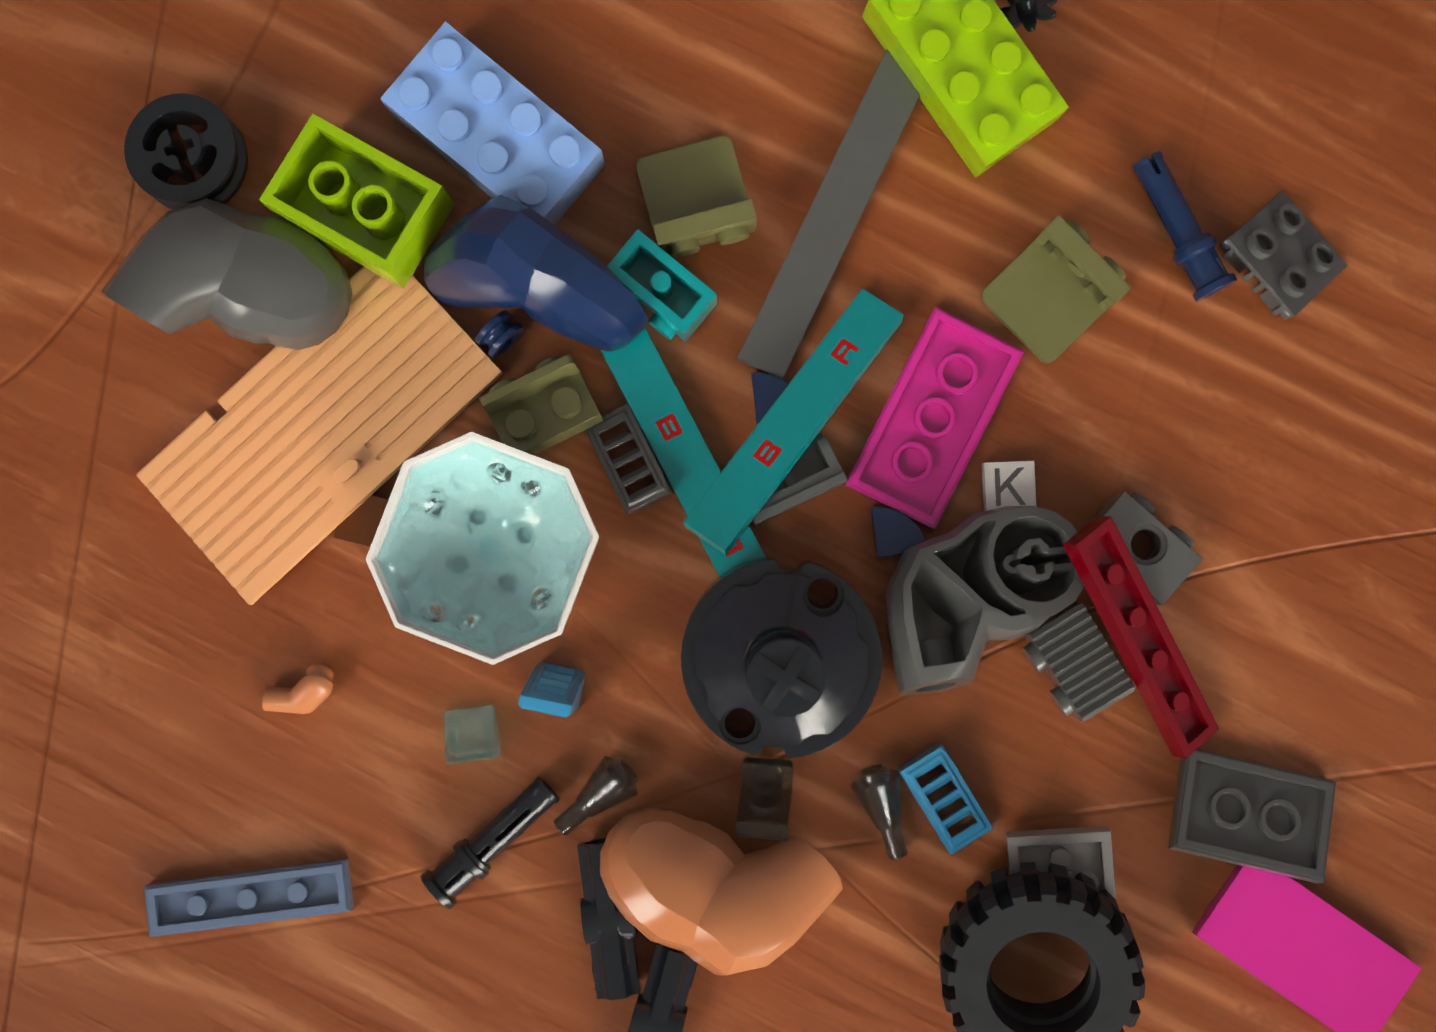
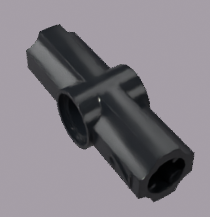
(606, 931)
(665, 992)

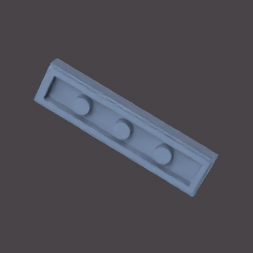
(249, 897)

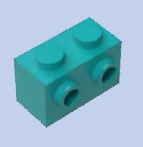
(663, 287)

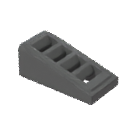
(645, 496)

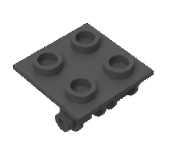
(1284, 256)

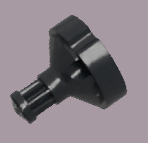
(781, 657)

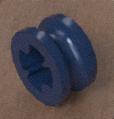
(499, 334)

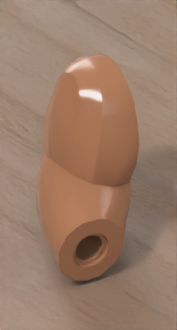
(706, 897)

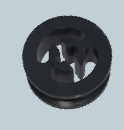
(157, 154)

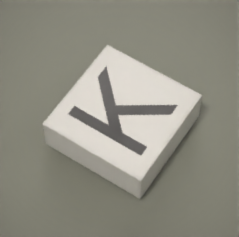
(1008, 484)

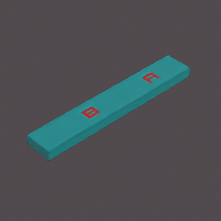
(793, 422)
(673, 437)

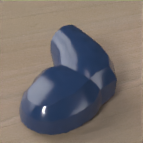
(520, 260)

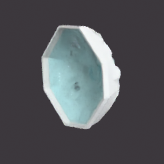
(482, 548)

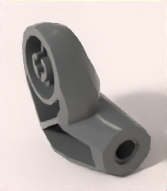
(973, 586)

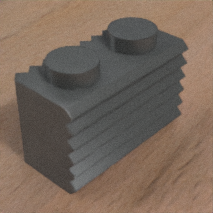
(1077, 662)

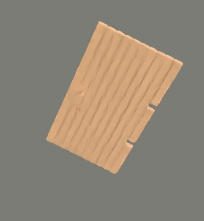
(317, 432)

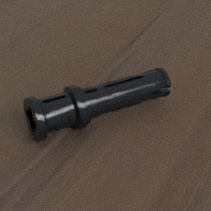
(473, 857)

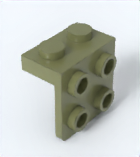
(696, 196)
(1055, 289)

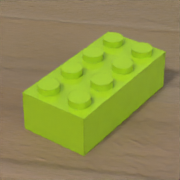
(969, 73)

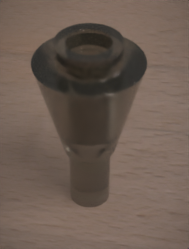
(607, 787)
(880, 796)

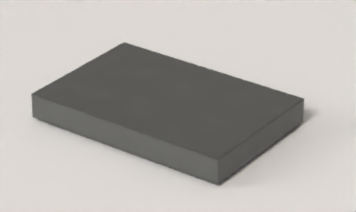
(1253, 815)

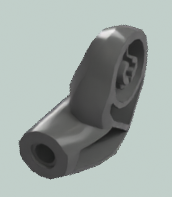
(237, 269)

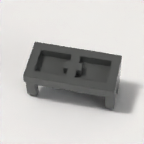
(811, 476)

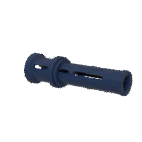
(1193, 247)

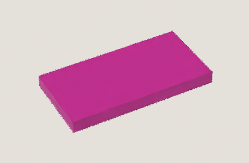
(934, 418)
(1306, 950)

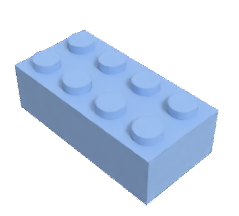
(492, 126)

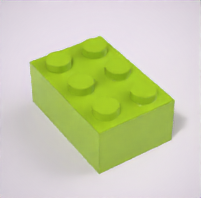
(358, 200)

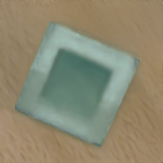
(471, 734)

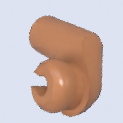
(304, 696)

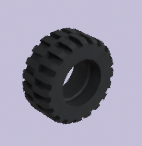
(1032, 904)

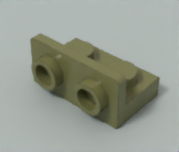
(542, 406)

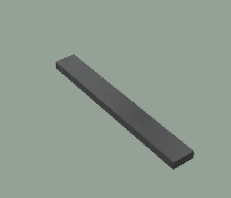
(830, 220)

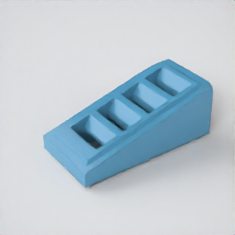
(553, 690)
(922, 764)

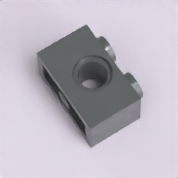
(1171, 548)

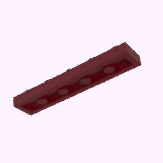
(1141, 636)

